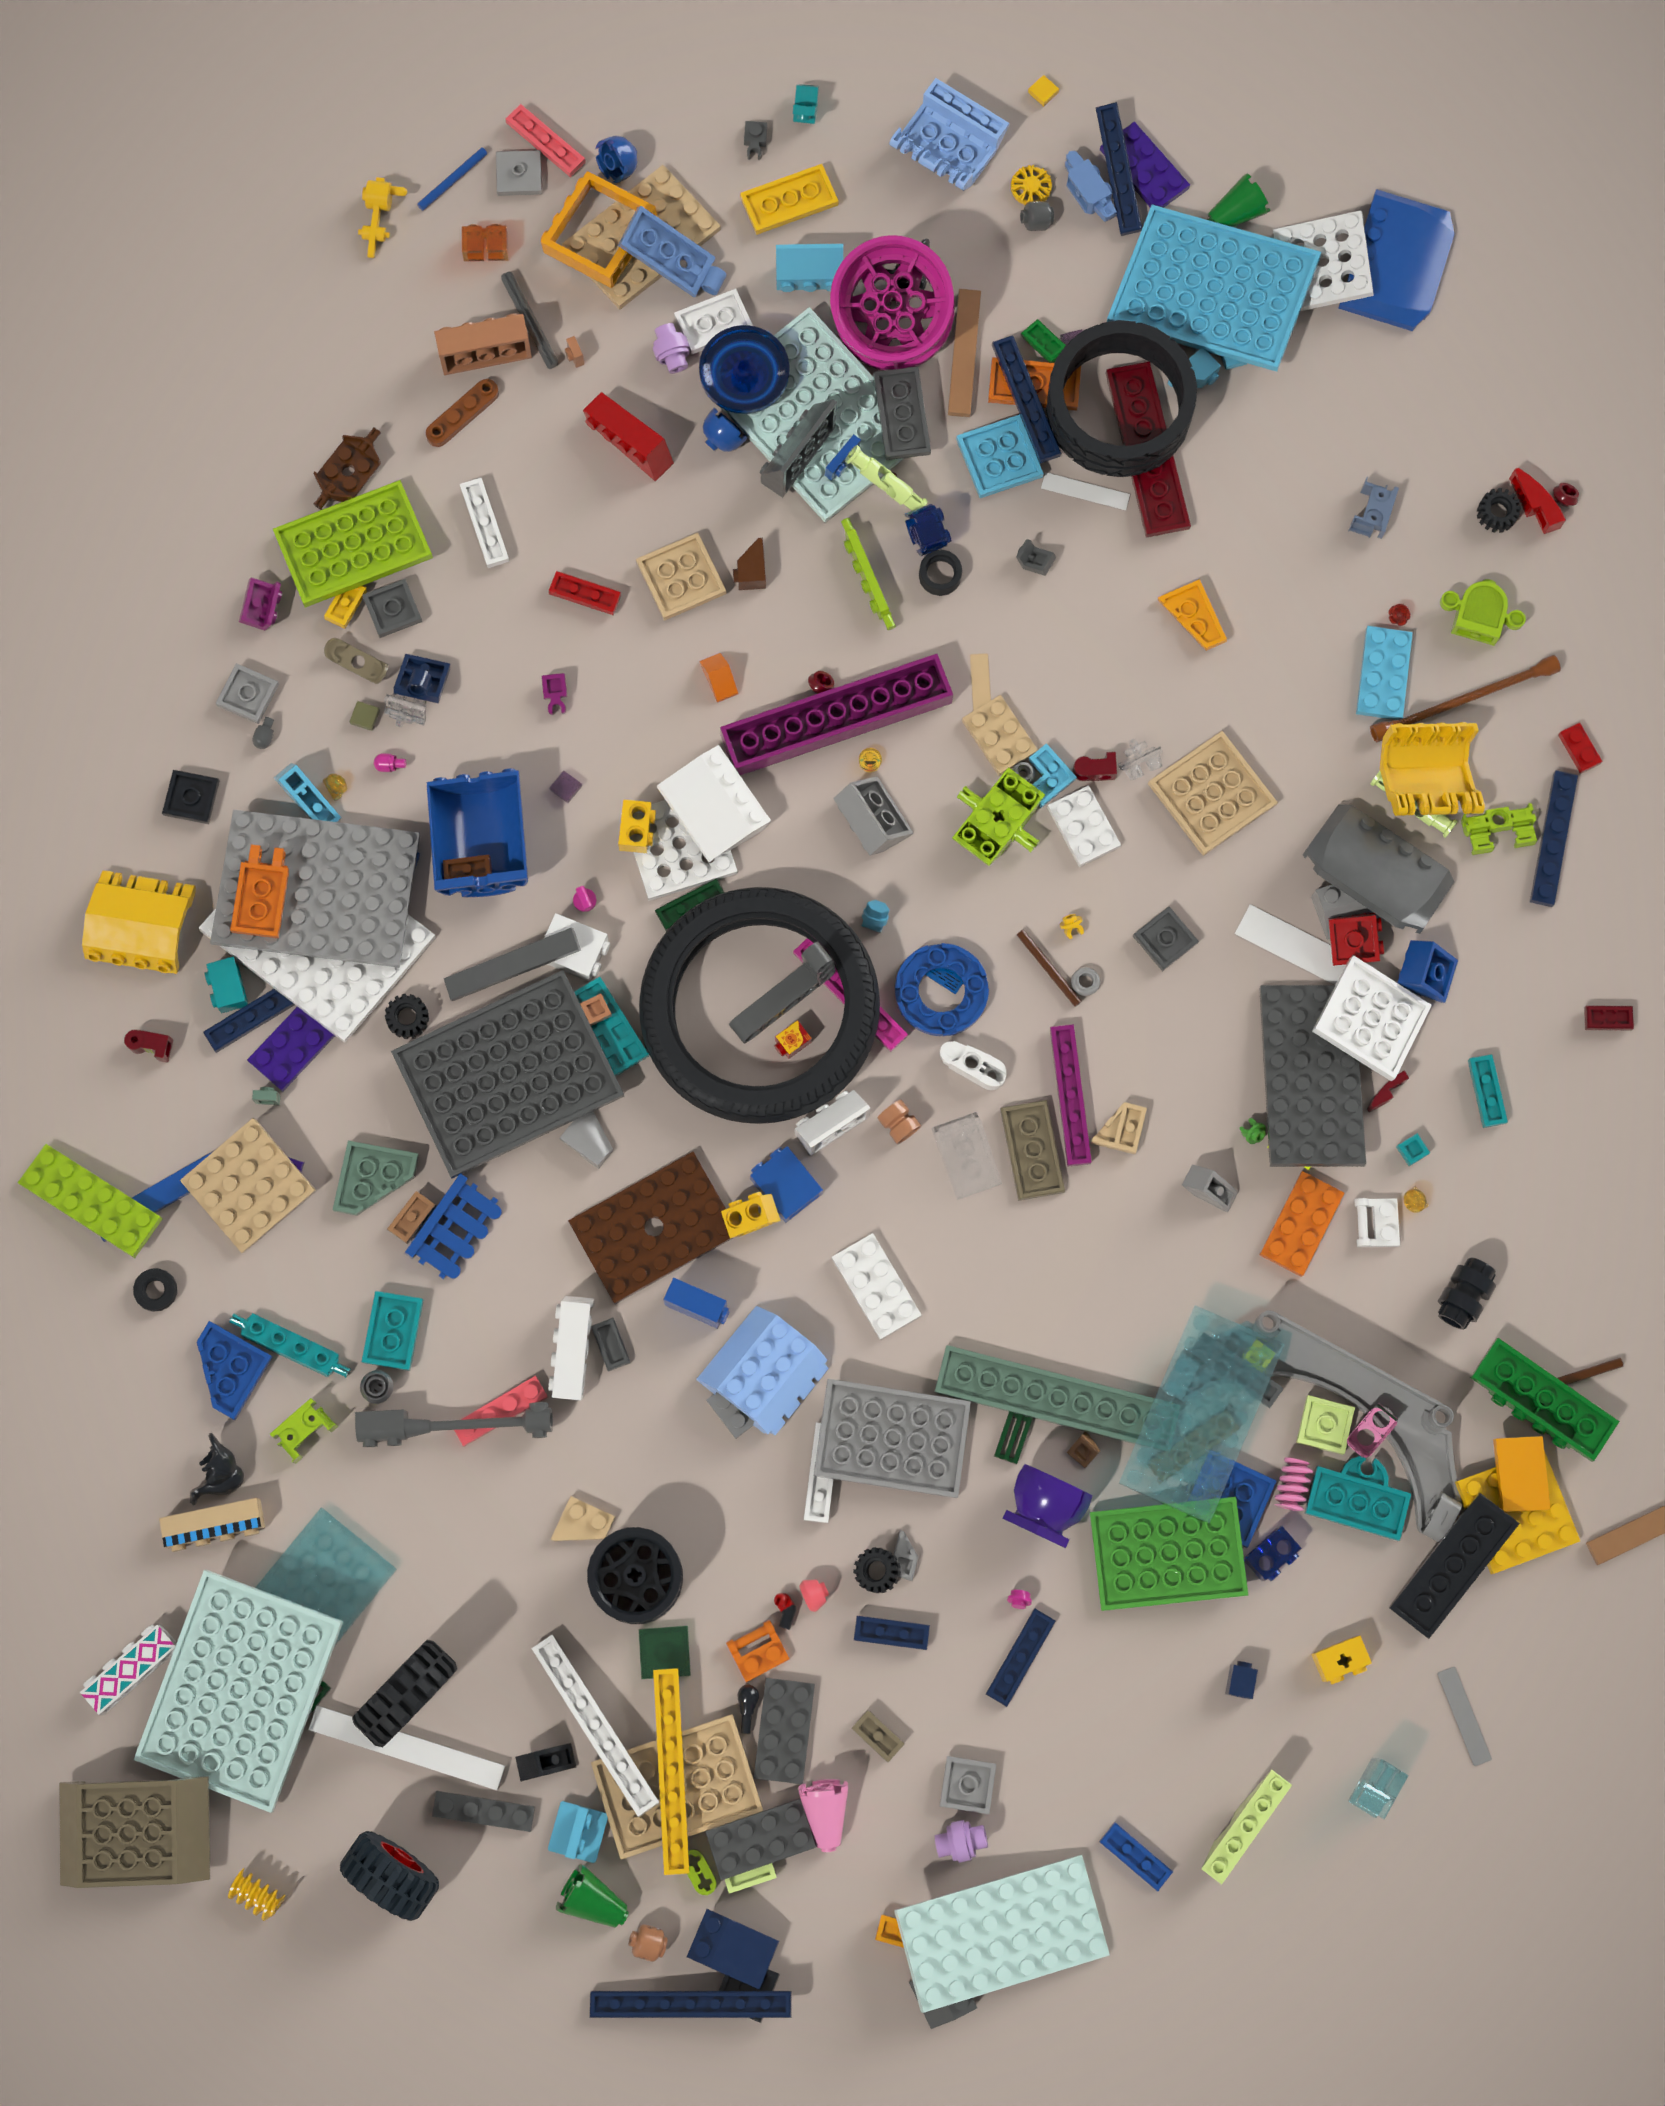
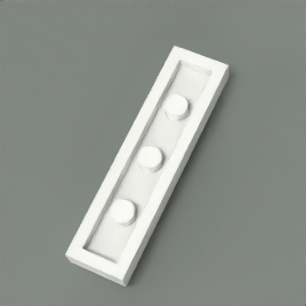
(484, 522)
(818, 1491)

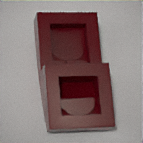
(1384, 1094)

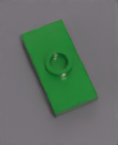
(1043, 341)

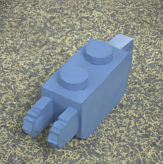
(1088, 187)

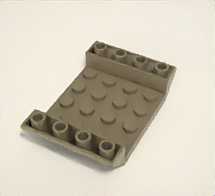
(134, 1832)

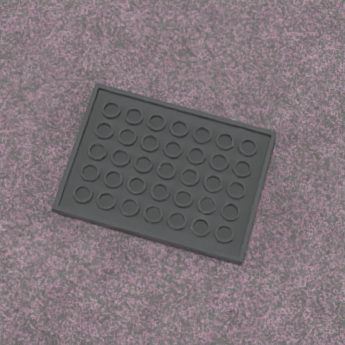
(507, 1074)

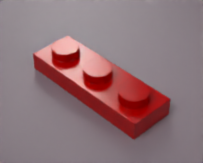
(584, 593)

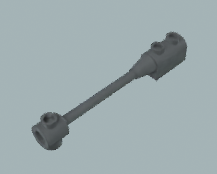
(395, 1426)

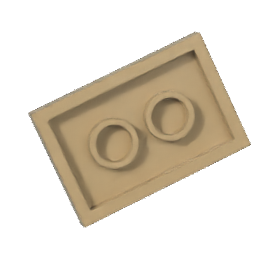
(999, 735)

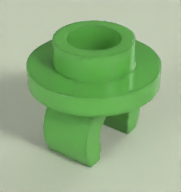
(1255, 1133)

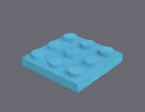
(999, 456)

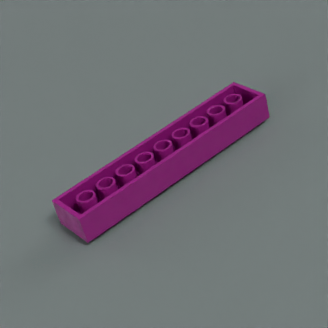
(836, 715)

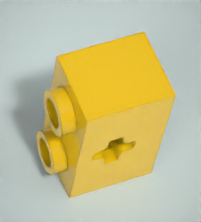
(1327, 1660)

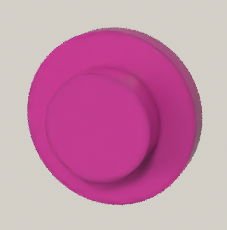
(1019, 1599)

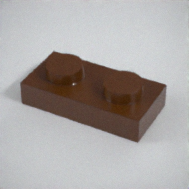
(469, 866)

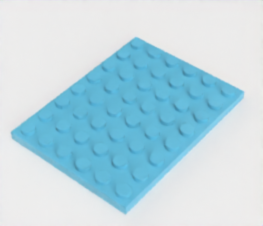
(1215, 286)

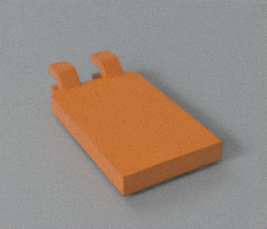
(260, 895)

